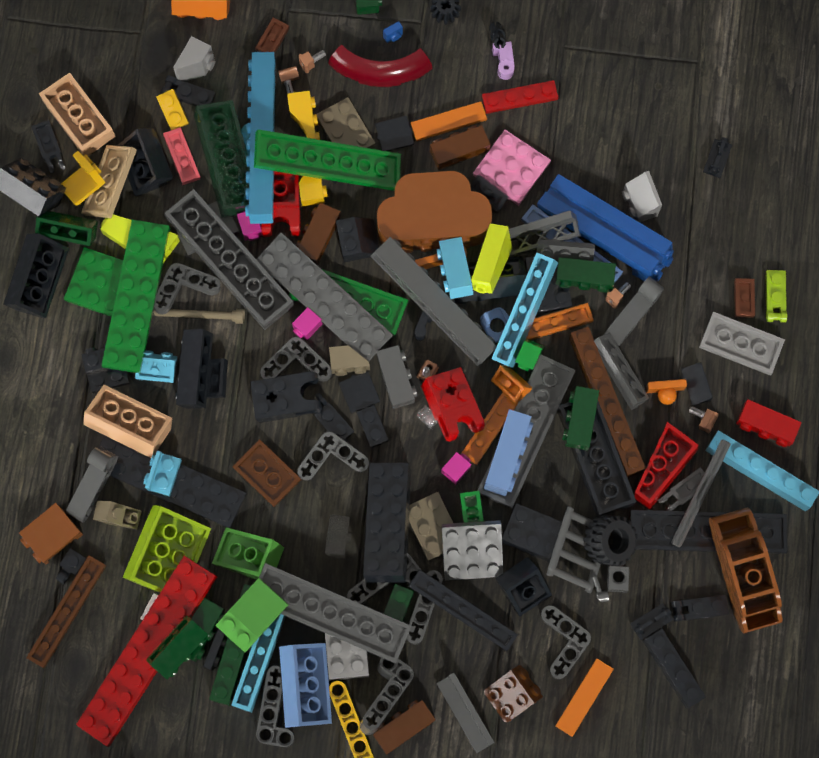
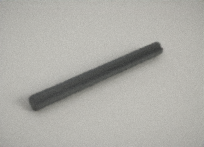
(700, 493)

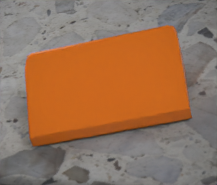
(511, 383)

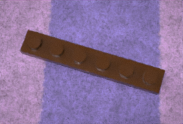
(66, 612)

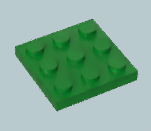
(95, 282)

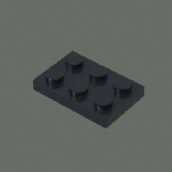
(555, 297)

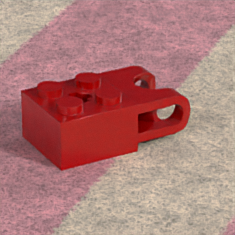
(286, 204)
(452, 402)

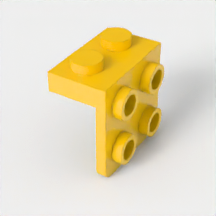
(84, 180)

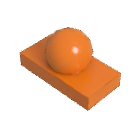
(666, 389)

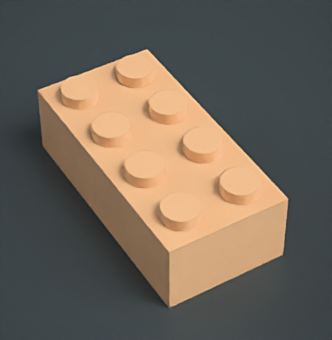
(77, 115)
(127, 421)

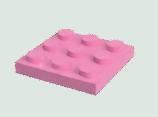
(512, 166)

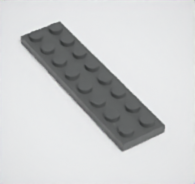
(324, 297)
(549, 386)
(338, 615)

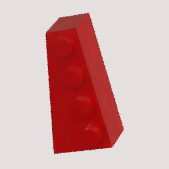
(666, 463)

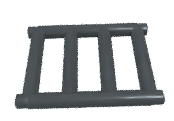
(559, 552)

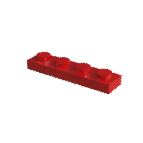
(519, 97)

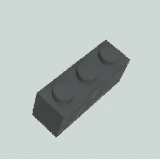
(396, 376)

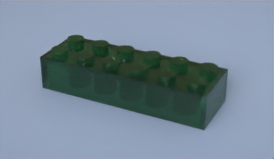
(224, 154)

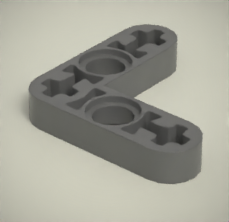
(183, 279)
(292, 356)
(334, 449)
(572, 643)

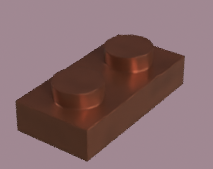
(272, 36)
(744, 297)

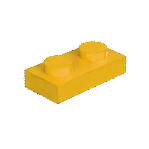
(172, 109)

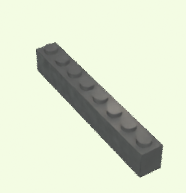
(434, 301)

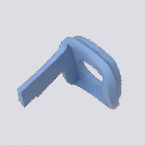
(488, 316)

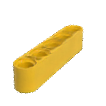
(346, 719)

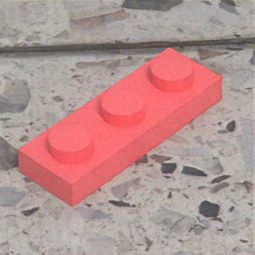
(181, 156)

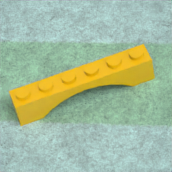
(301, 111)

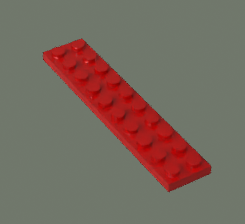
(131, 671)

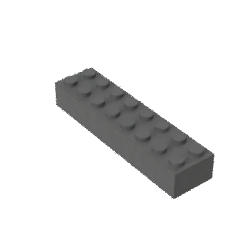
(229, 259)

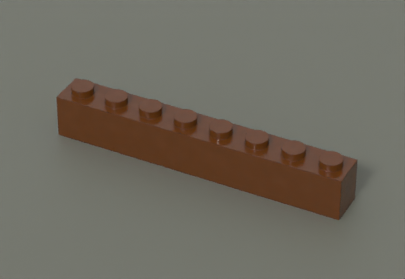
(598, 379)

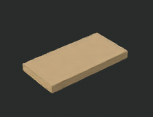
(114, 171)

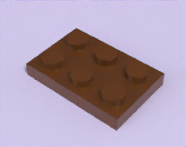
(266, 473)

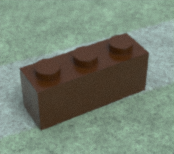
(459, 147)
(318, 232)
(403, 726)

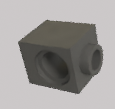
(612, 585)

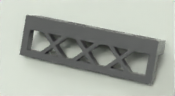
(544, 225)
(621, 371)
(465, 713)

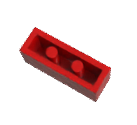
(768, 423)

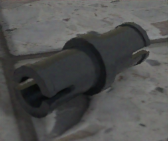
(497, 35)

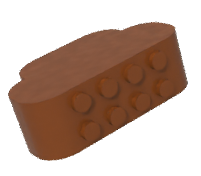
(434, 209)
(746, 570)

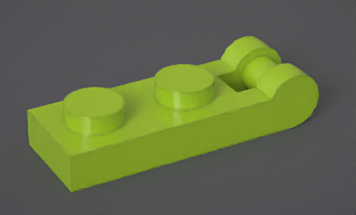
(776, 295)

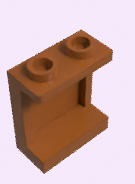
(49, 533)

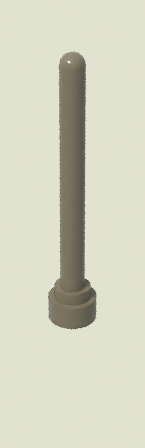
(236, 316)

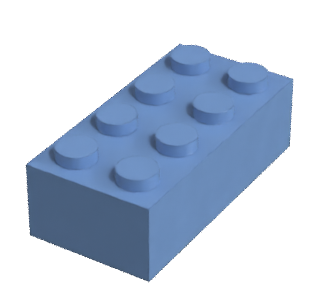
(510, 446)
(305, 685)

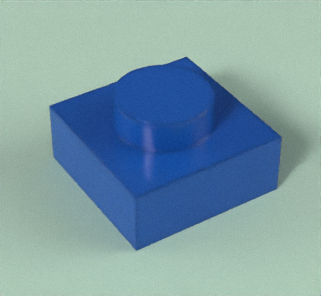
(393, 32)

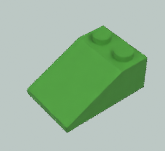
(246, 553)
(252, 615)

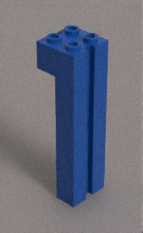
(609, 229)

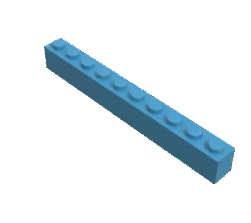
(263, 118)

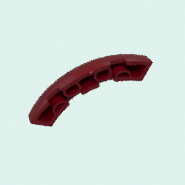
(380, 72)

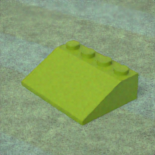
(162, 546)

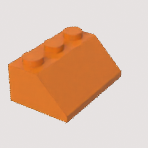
(201, 8)

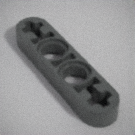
(427, 608)

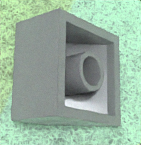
(194, 60)
(642, 197)

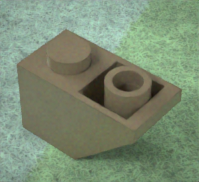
(345, 360)
(117, 514)

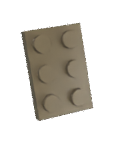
(344, 125)
(426, 521)

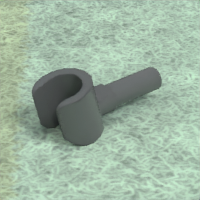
(602, 596)

